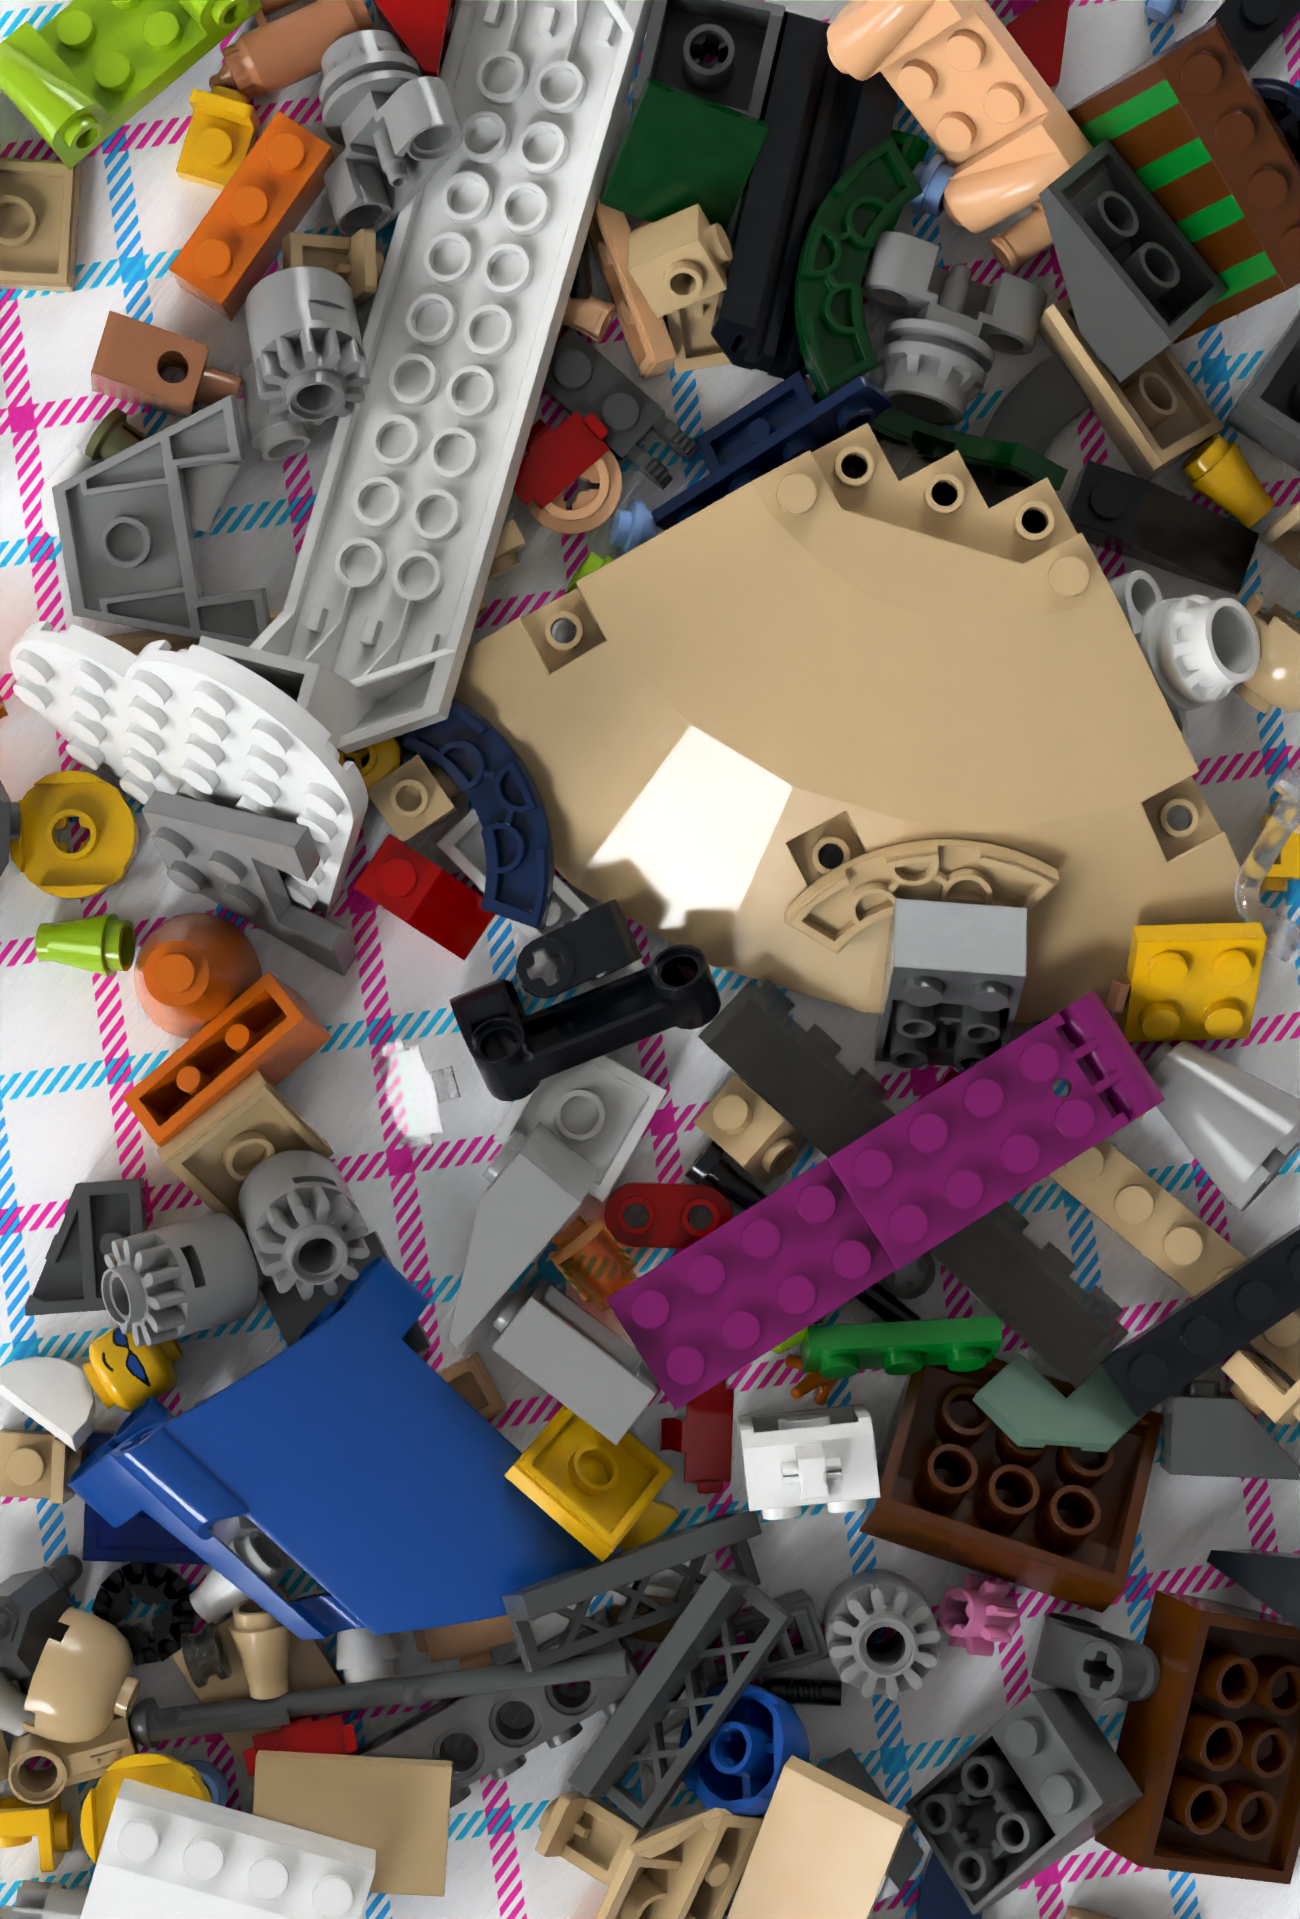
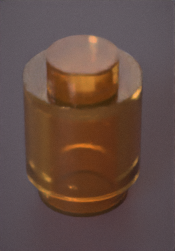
(591, 1260)

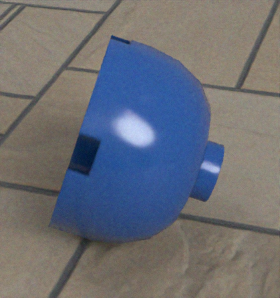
(746, 1752)

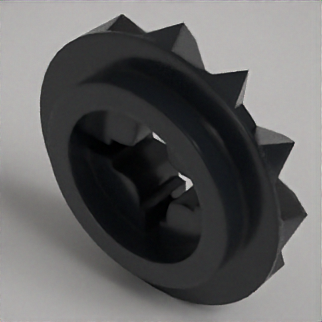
(156, 1585)

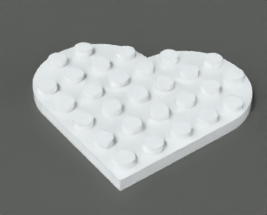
(197, 732)

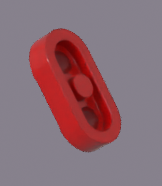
(668, 1213)

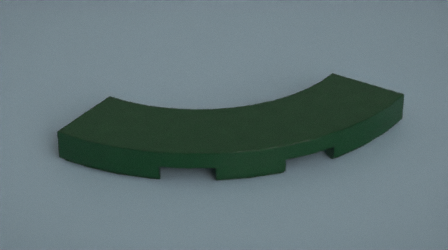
(833, 265)
(1015, 462)

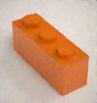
(253, 215)
(260, 1030)

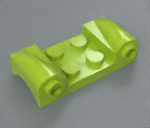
(107, 62)

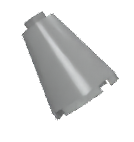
(1226, 1118)

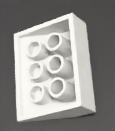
(208, 1861)

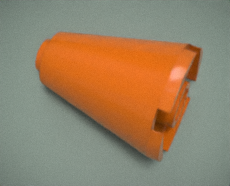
(193, 971)

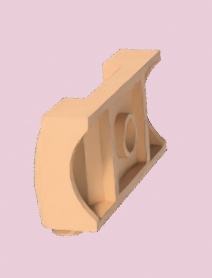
(969, 95)

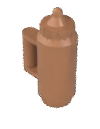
(289, 46)

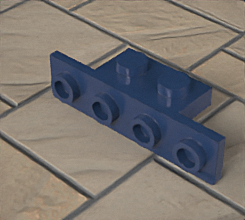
(770, 433)

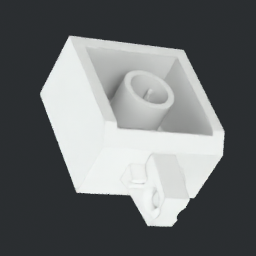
(809, 1460)

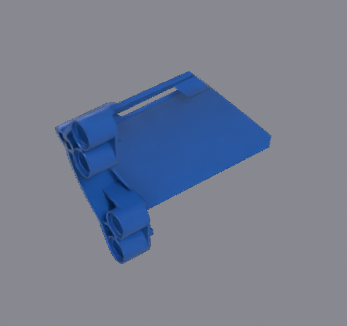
(351, 1469)

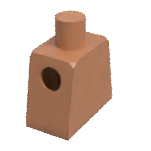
(136, 352)

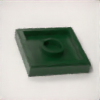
(682, 155)

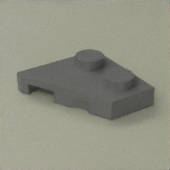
(75, 1260)

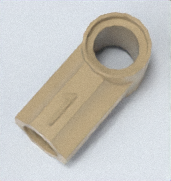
(72, 1761)

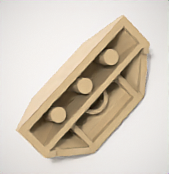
(683, 1868)

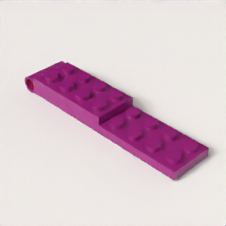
(885, 1199)

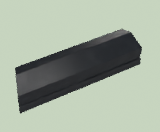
(815, 134)

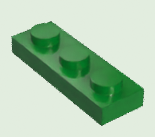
(900, 1346)

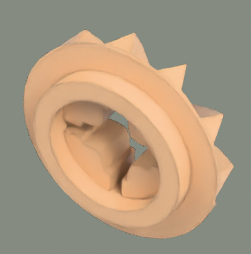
(590, 507)

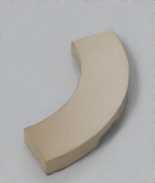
(931, 870)

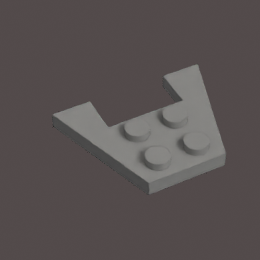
(133, 537)
(236, 864)

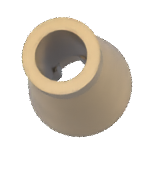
(262, 1649)

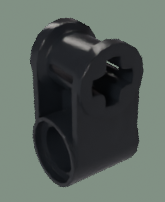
(586, 945)

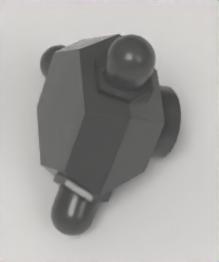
(30, 1615)

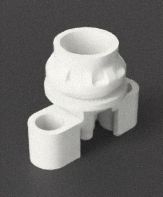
(1189, 643)

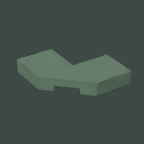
(1039, 1415)

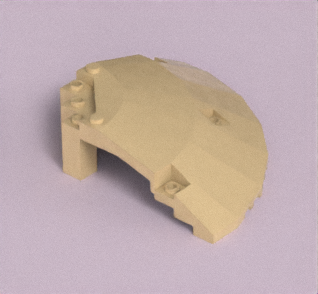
(863, 682)

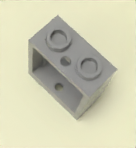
(575, 1358)

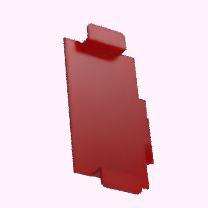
(558, 457)
(703, 1438)
(305, 1736)

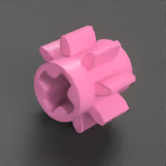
(978, 1614)

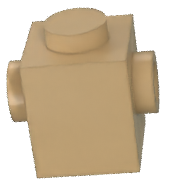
(679, 260)

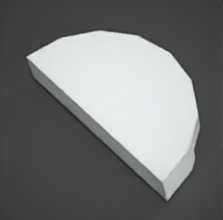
(52, 1395)

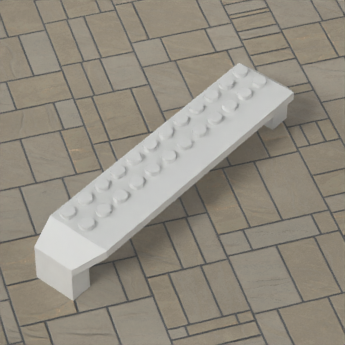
(452, 371)

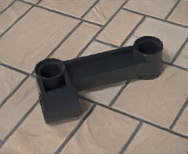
(522, 1049)

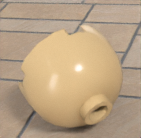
(1278, 670)
(81, 1681)

